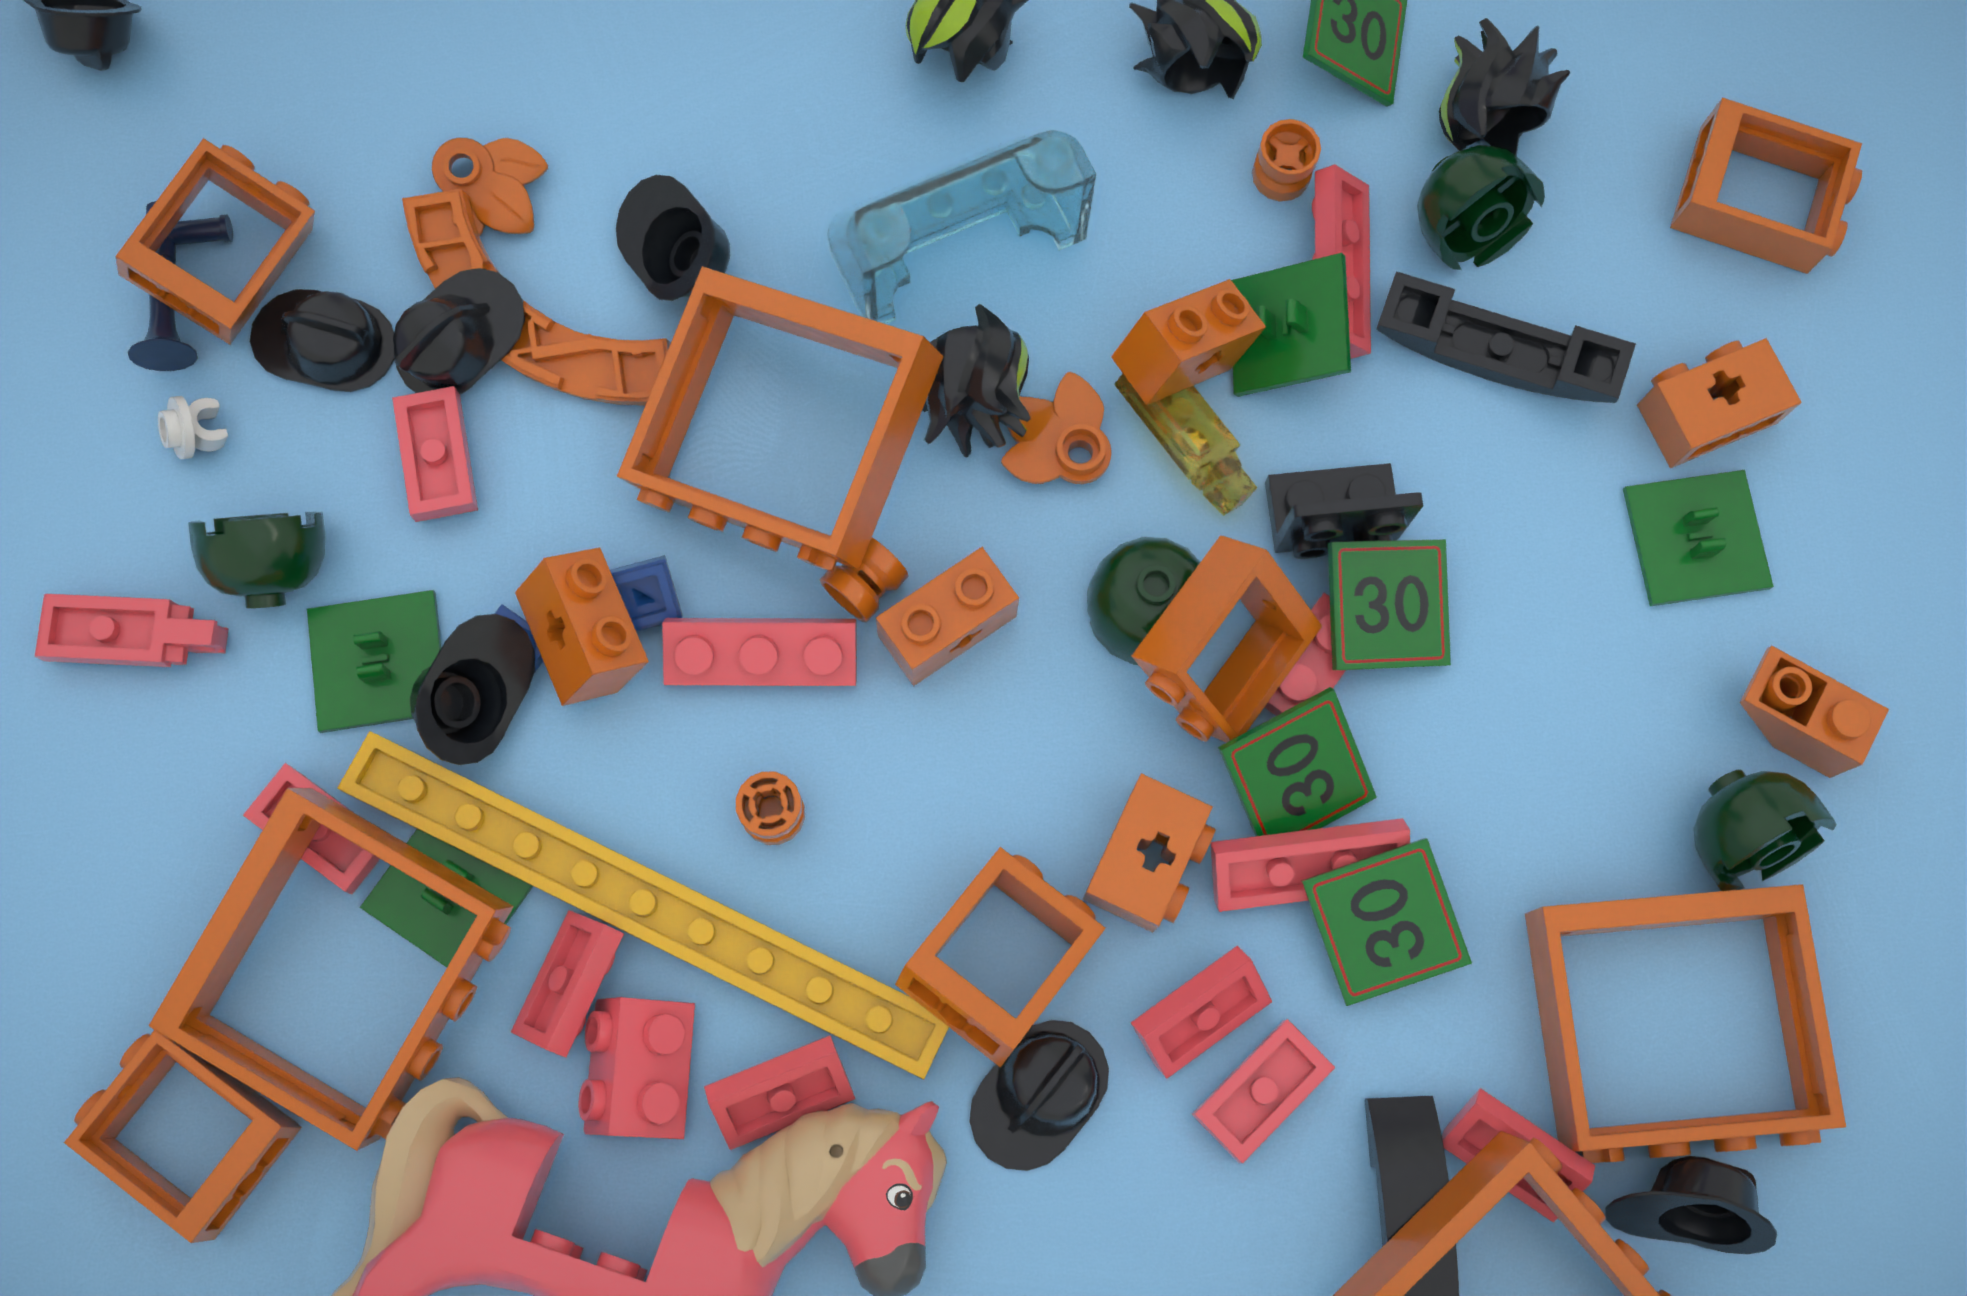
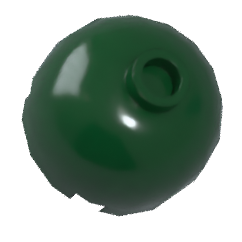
(1477, 204)
(259, 555)
(1134, 590)
(1757, 825)

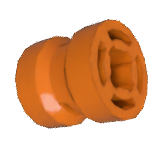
(1286, 146)
(861, 589)
(778, 816)

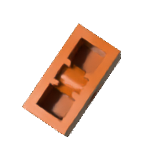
(1187, 341)
(1750, 395)
(947, 616)
(581, 626)
(1156, 815)

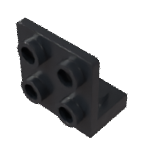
(1337, 506)

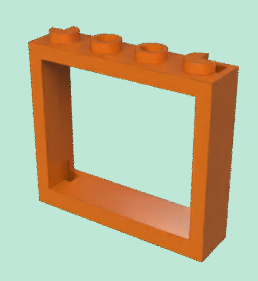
(685, 374)
(188, 1004)
(1799, 1006)
(1471, 1197)

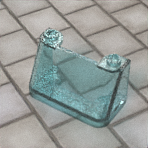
(1034, 178)

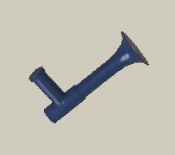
(162, 346)

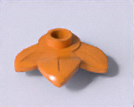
(495, 182)
(1055, 430)

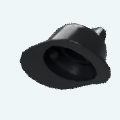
(86, 28)
(669, 237)
(458, 331)
(323, 340)
(473, 688)
(1039, 1096)
(1697, 1205)

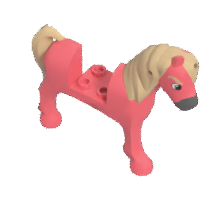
(460, 1203)

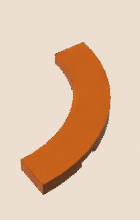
(547, 351)

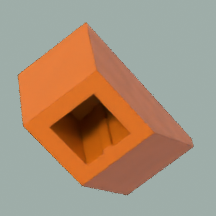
(1811, 714)

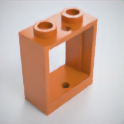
(1781, 143)
(179, 289)
(1257, 664)
(962, 1004)
(229, 1183)

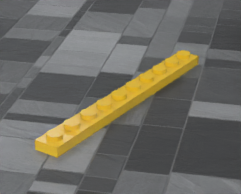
(645, 904)

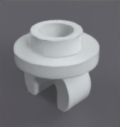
(181, 430)

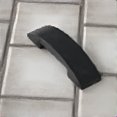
(1502, 347)
(1409, 1172)

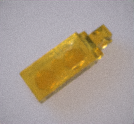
(1196, 443)

